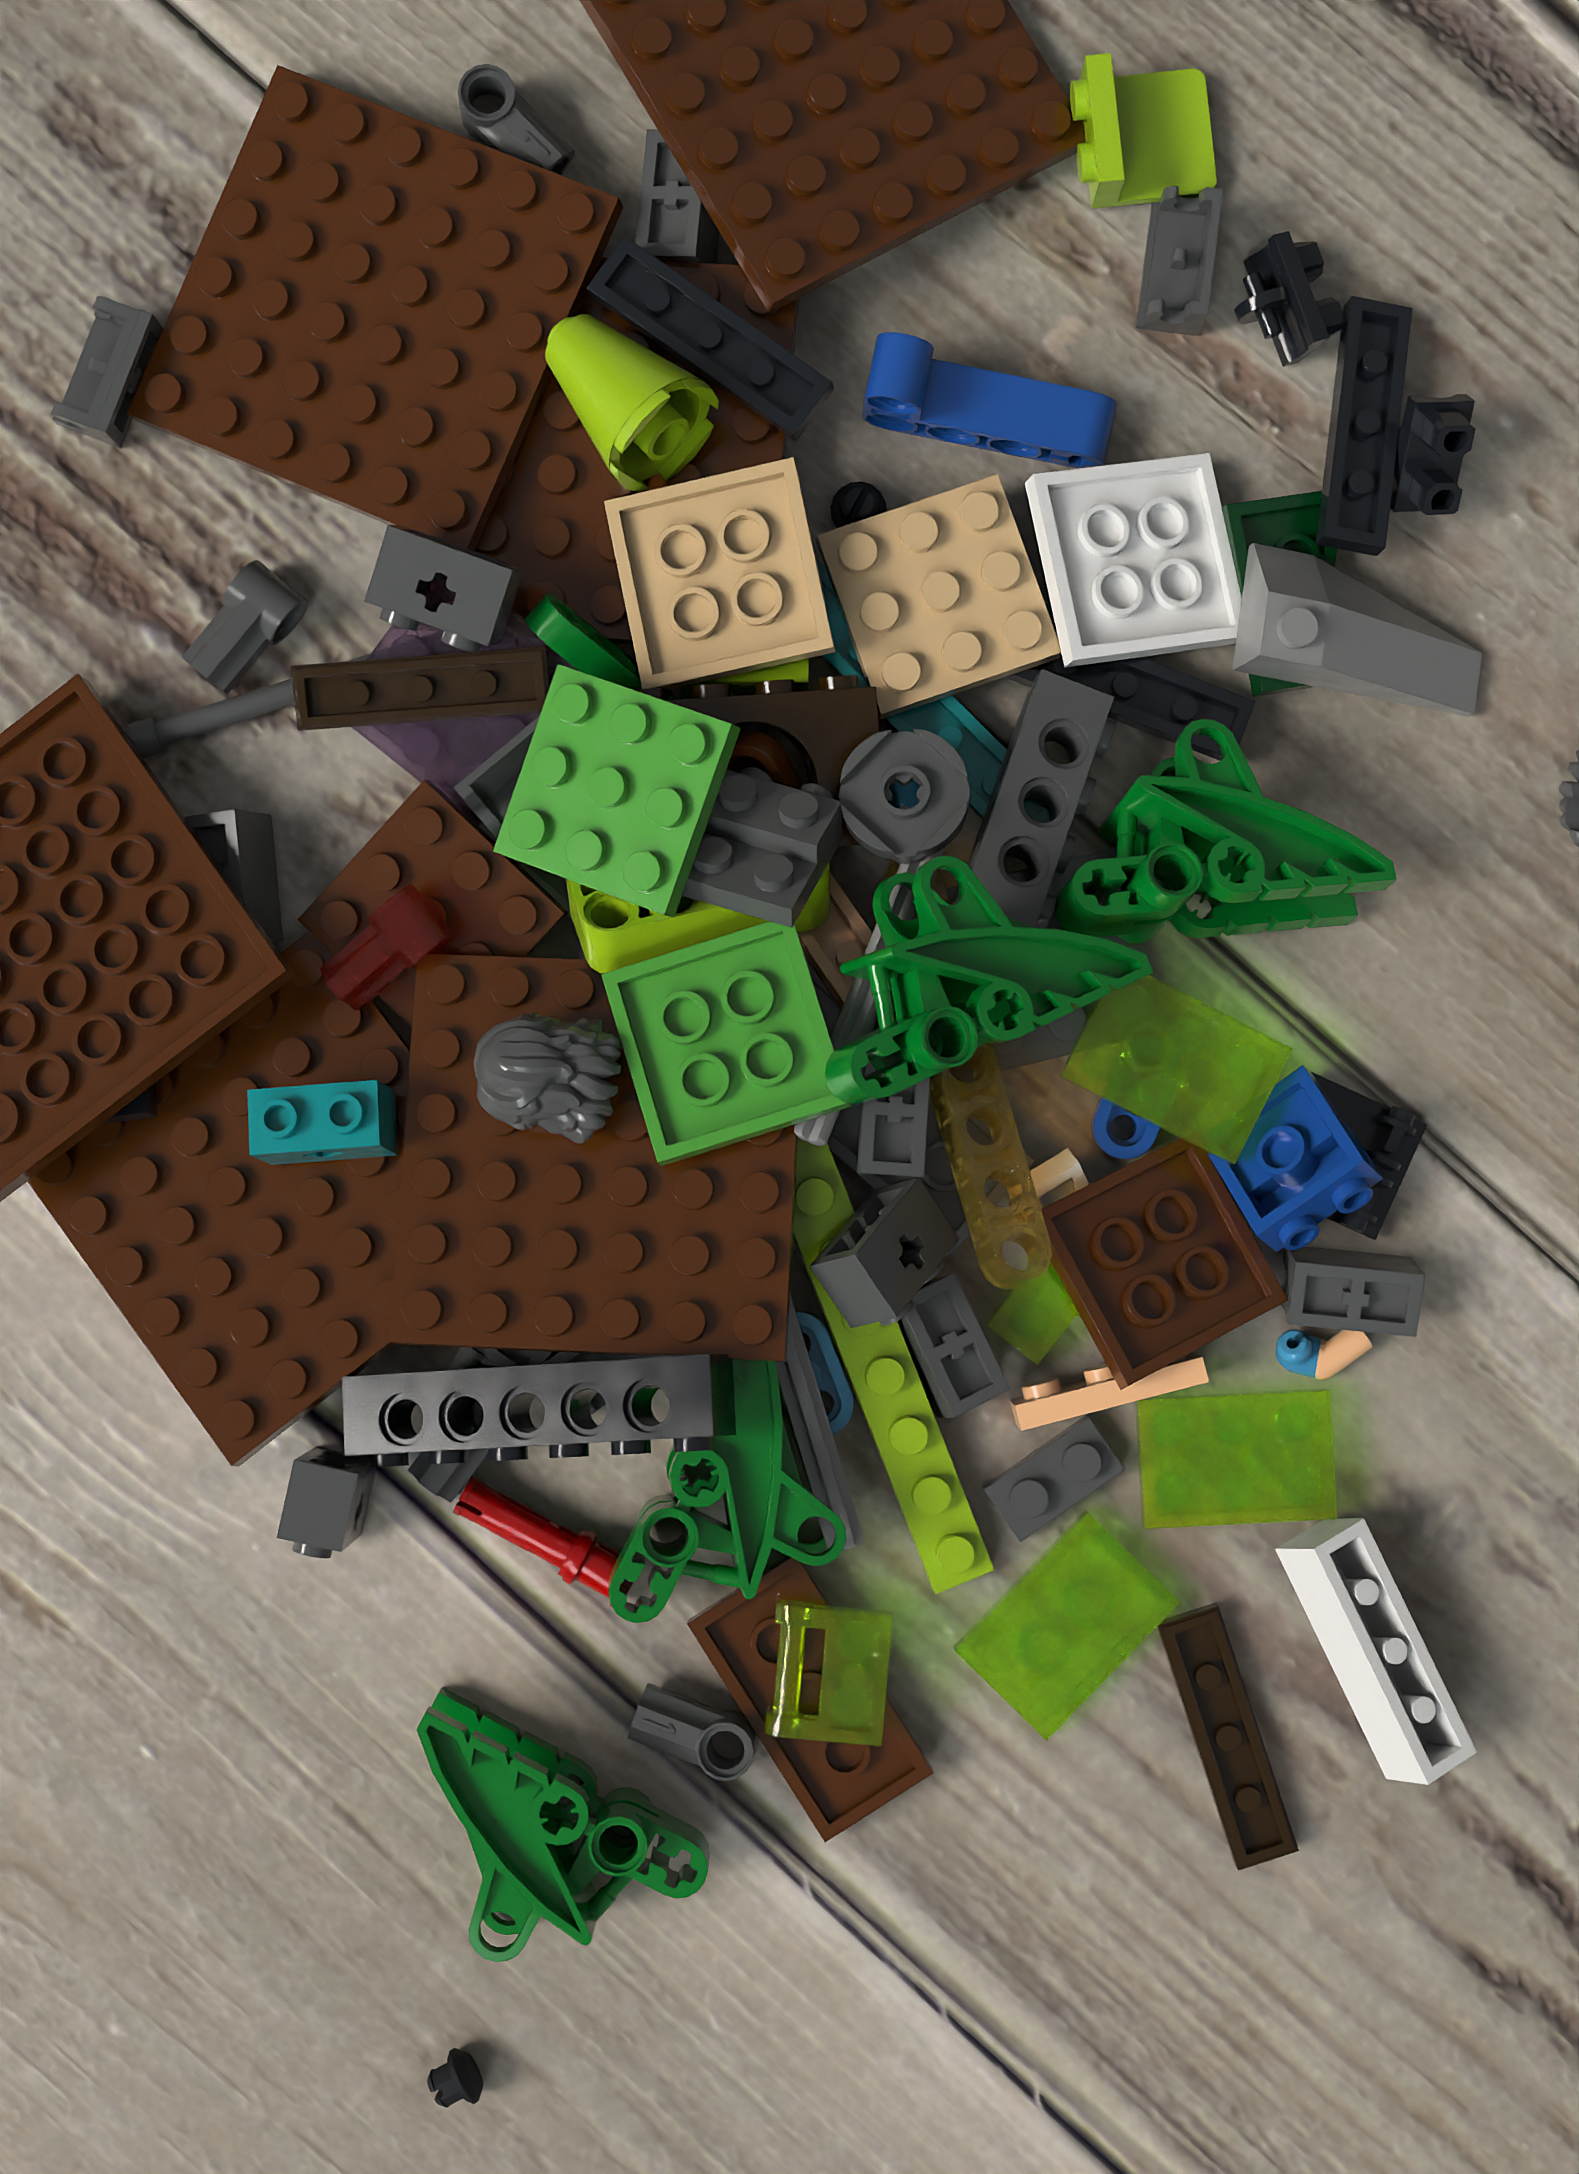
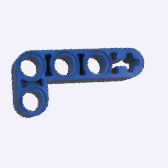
(984, 407)

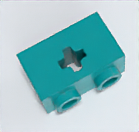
(322, 1122)

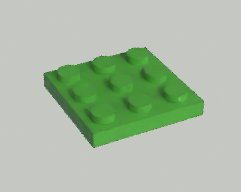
(616, 790)
(723, 1040)

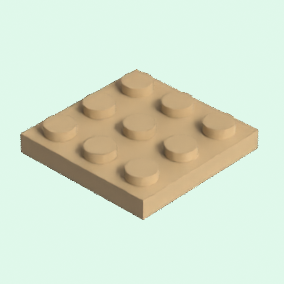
(719, 576)
(939, 596)

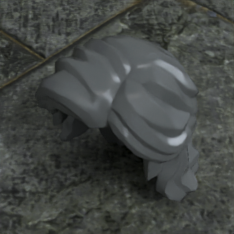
(548, 1074)

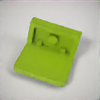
(1142, 133)

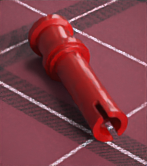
(575, 1554)

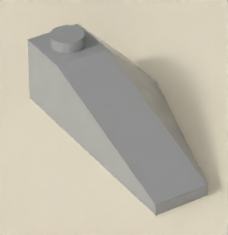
(1336, 634)

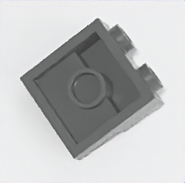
(765, 846)

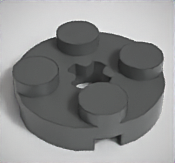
(904, 757)

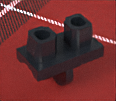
(1283, 298)
(1431, 453)

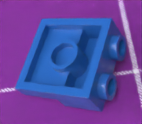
(1298, 1165)

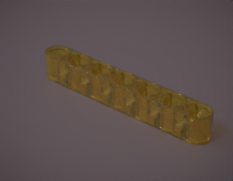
(1001, 1160)

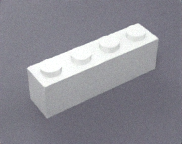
(1376, 1650)

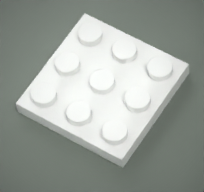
(1135, 558)

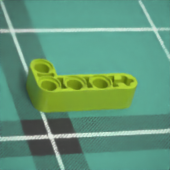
(624, 934)

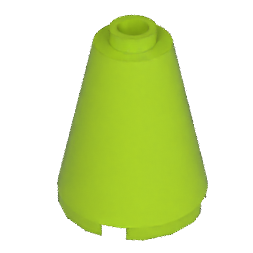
(630, 400)

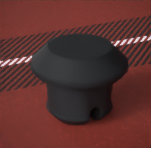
(855, 503)
(456, 2079)

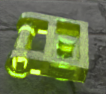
(850, 1679)

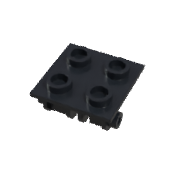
(1390, 1141)

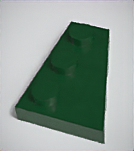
(1280, 523)

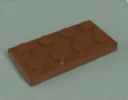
(830, 1779)

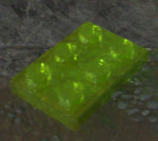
(1177, 1065)
(1236, 1458)
(1066, 1625)

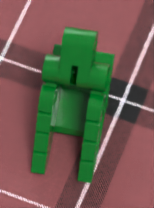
(1218, 840)
(964, 981)
(760, 1502)
(510, 1805)

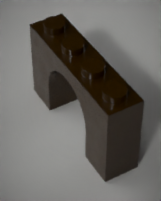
(819, 723)

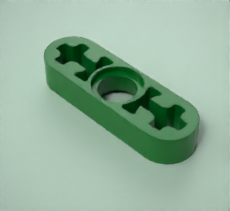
(583, 644)

